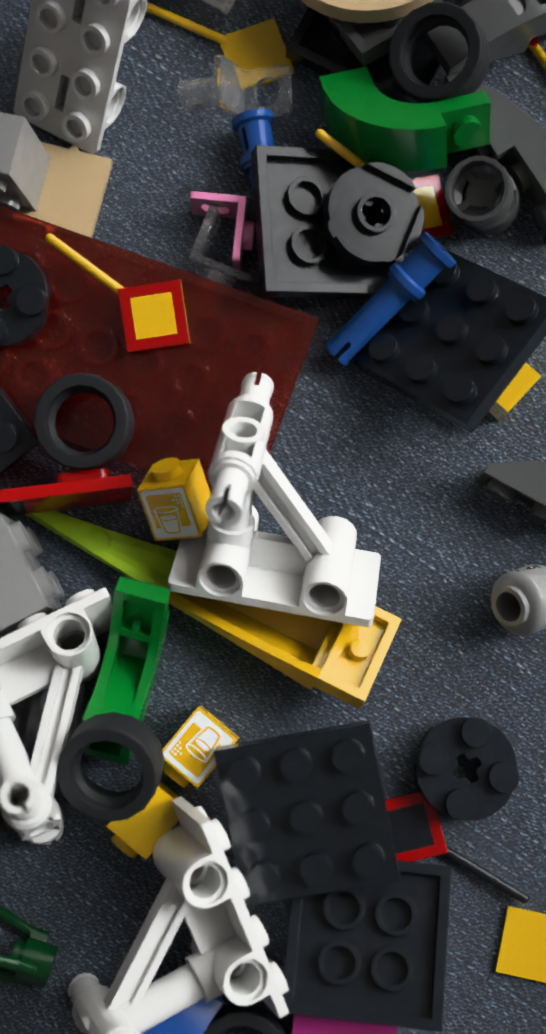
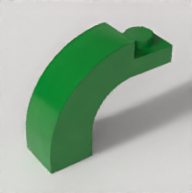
(397, 131)
(130, 659)

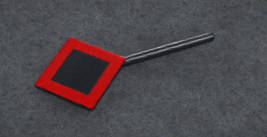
(420, 836)

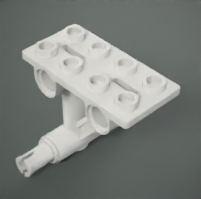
(74, 63)
(303, 573)
(30, 662)
(224, 944)

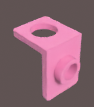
(234, 208)

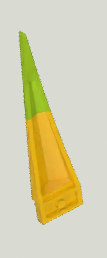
(307, 649)

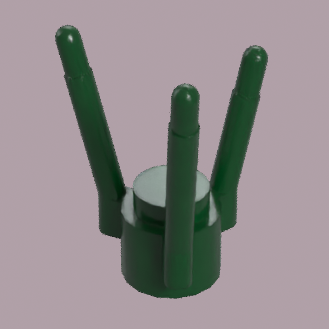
(30, 960)

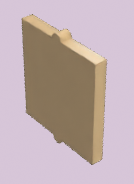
(72, 189)

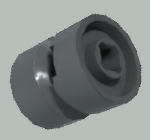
(483, 194)

